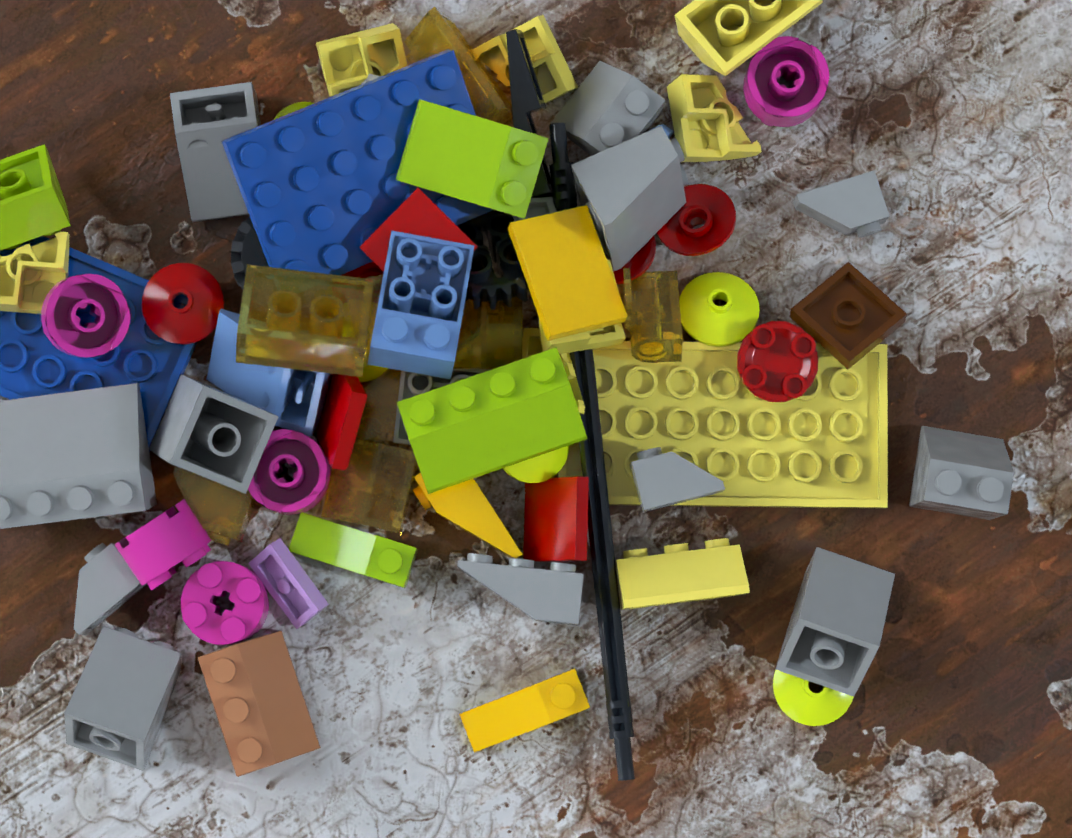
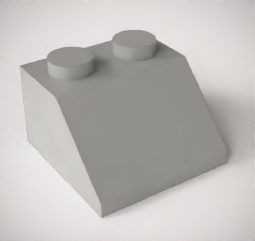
(609, 109)

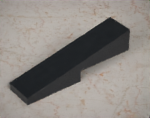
(526, 98)

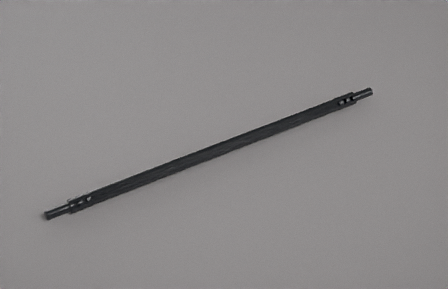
(599, 520)

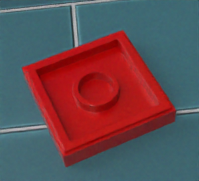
(414, 216)
(341, 419)
(556, 520)

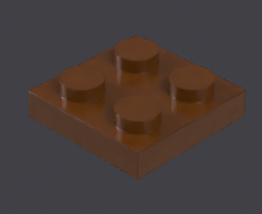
(848, 315)

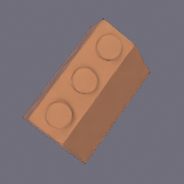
(259, 703)

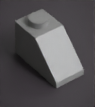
(847, 205)
(670, 479)
(102, 587)

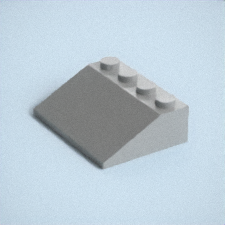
(74, 456)

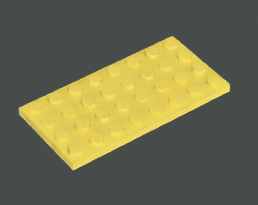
(792, 453)

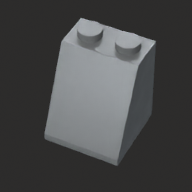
(632, 191)
(213, 434)
(962, 474)
(836, 622)
(122, 697)

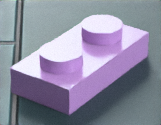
(288, 583)

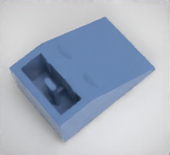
(421, 305)
(285, 392)

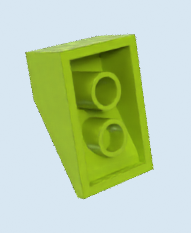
(472, 158)

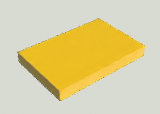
(567, 272)

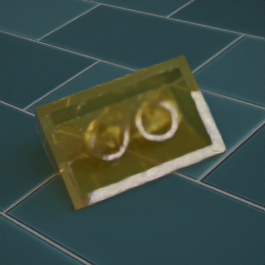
(438, 33)
(304, 320)

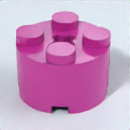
(795, 61)
(106, 304)
(309, 481)
(163, 544)
(202, 612)

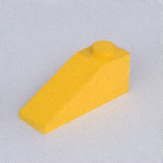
(470, 510)
(524, 710)

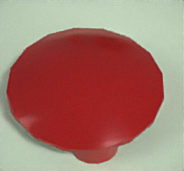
(777, 361)

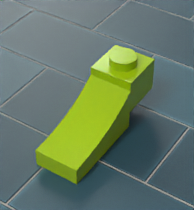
(353, 550)

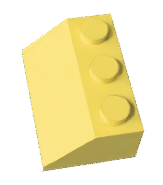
(734, 30)
(681, 574)

